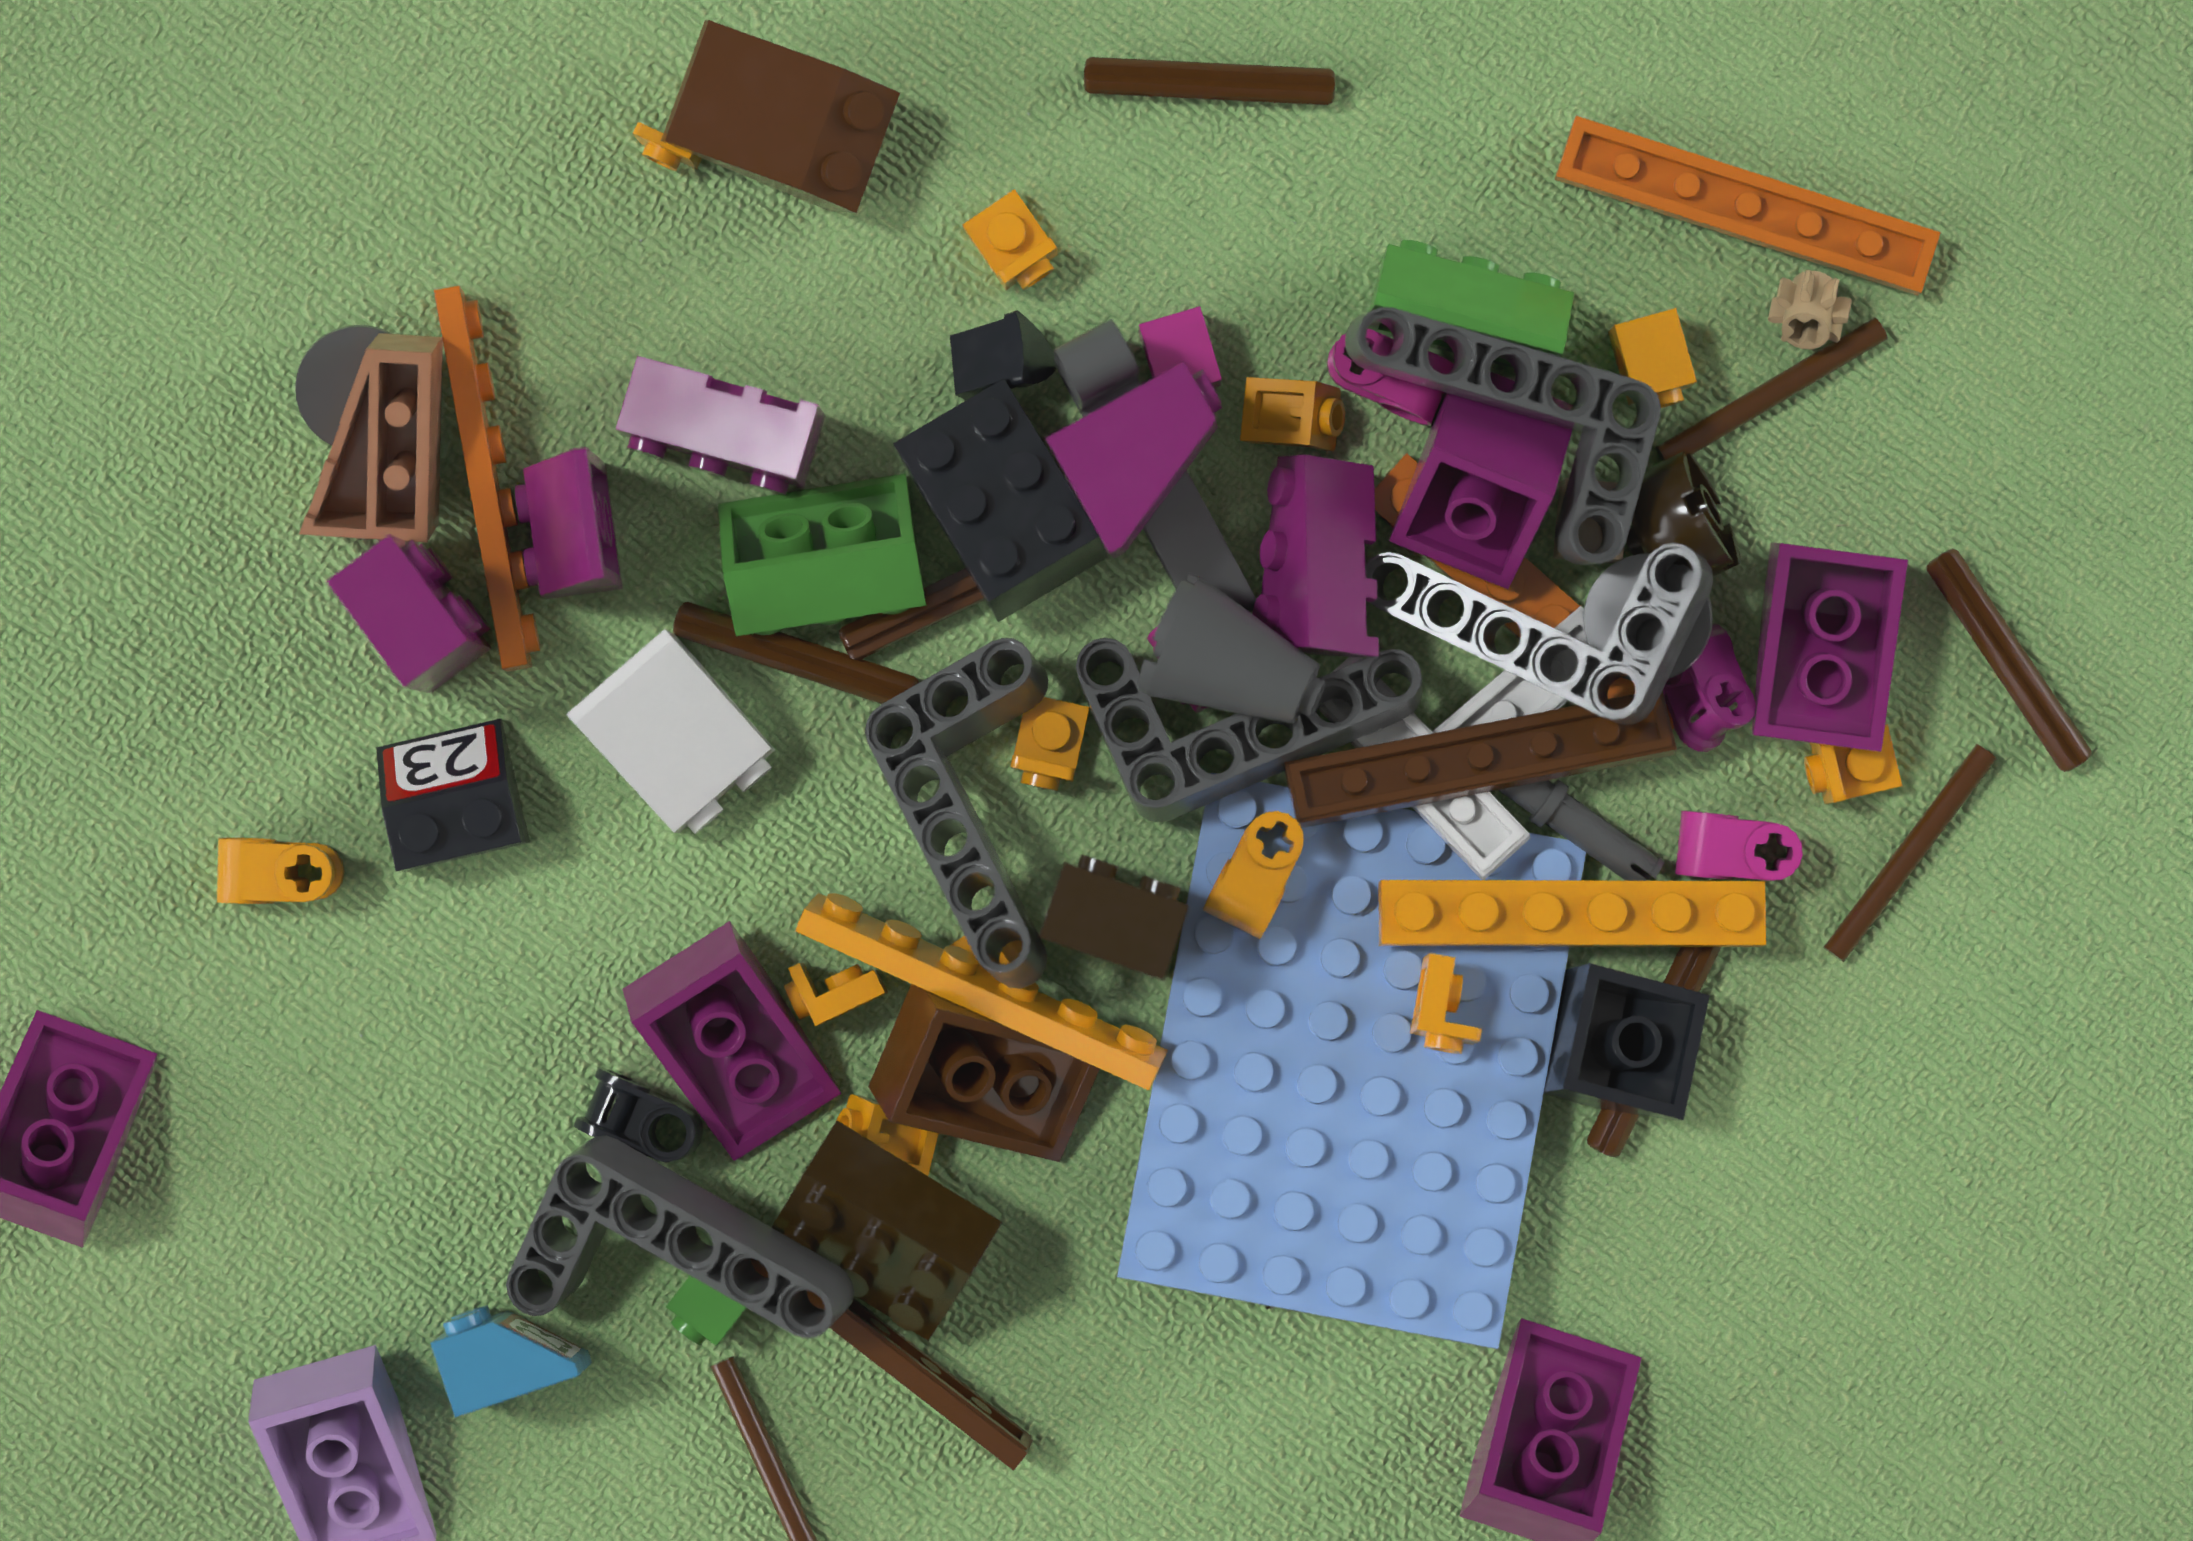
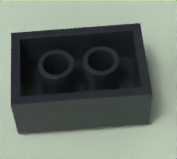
(1001, 500)

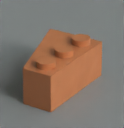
(387, 447)

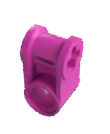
(1393, 394)
(1725, 846)

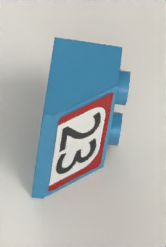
(501, 1358)

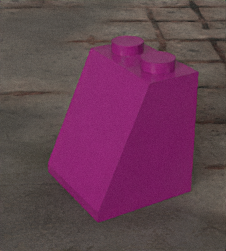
(1136, 451)
(1482, 486)

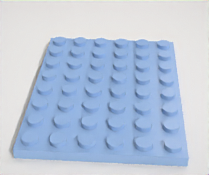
(1297, 1123)

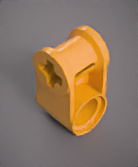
(268, 871)
(1250, 882)

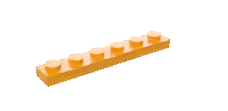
(1572, 913)
(960, 979)

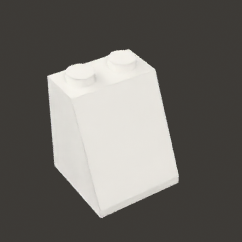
(673, 733)

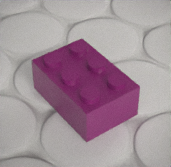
(410, 614)

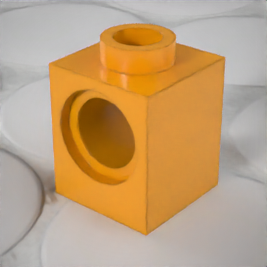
(1655, 354)

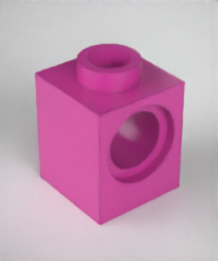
(1178, 340)

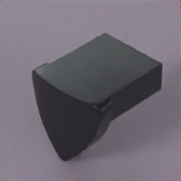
(1000, 350)

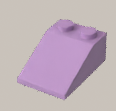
(341, 1451)

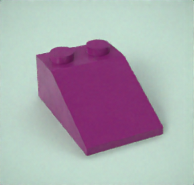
(570, 525)
(1827, 645)
(729, 1041)
(66, 1124)
(1552, 1437)

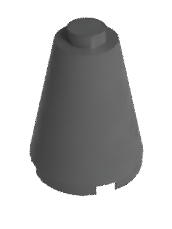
(1227, 659)

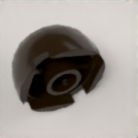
(1680, 508)

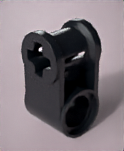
(636, 1116)

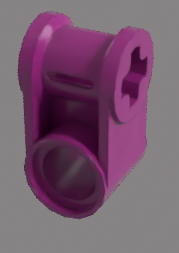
(1709, 691)

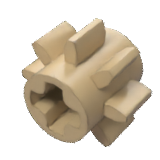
(1810, 310)

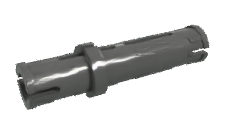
(1577, 823)

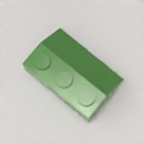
(1473, 298)
(820, 555)

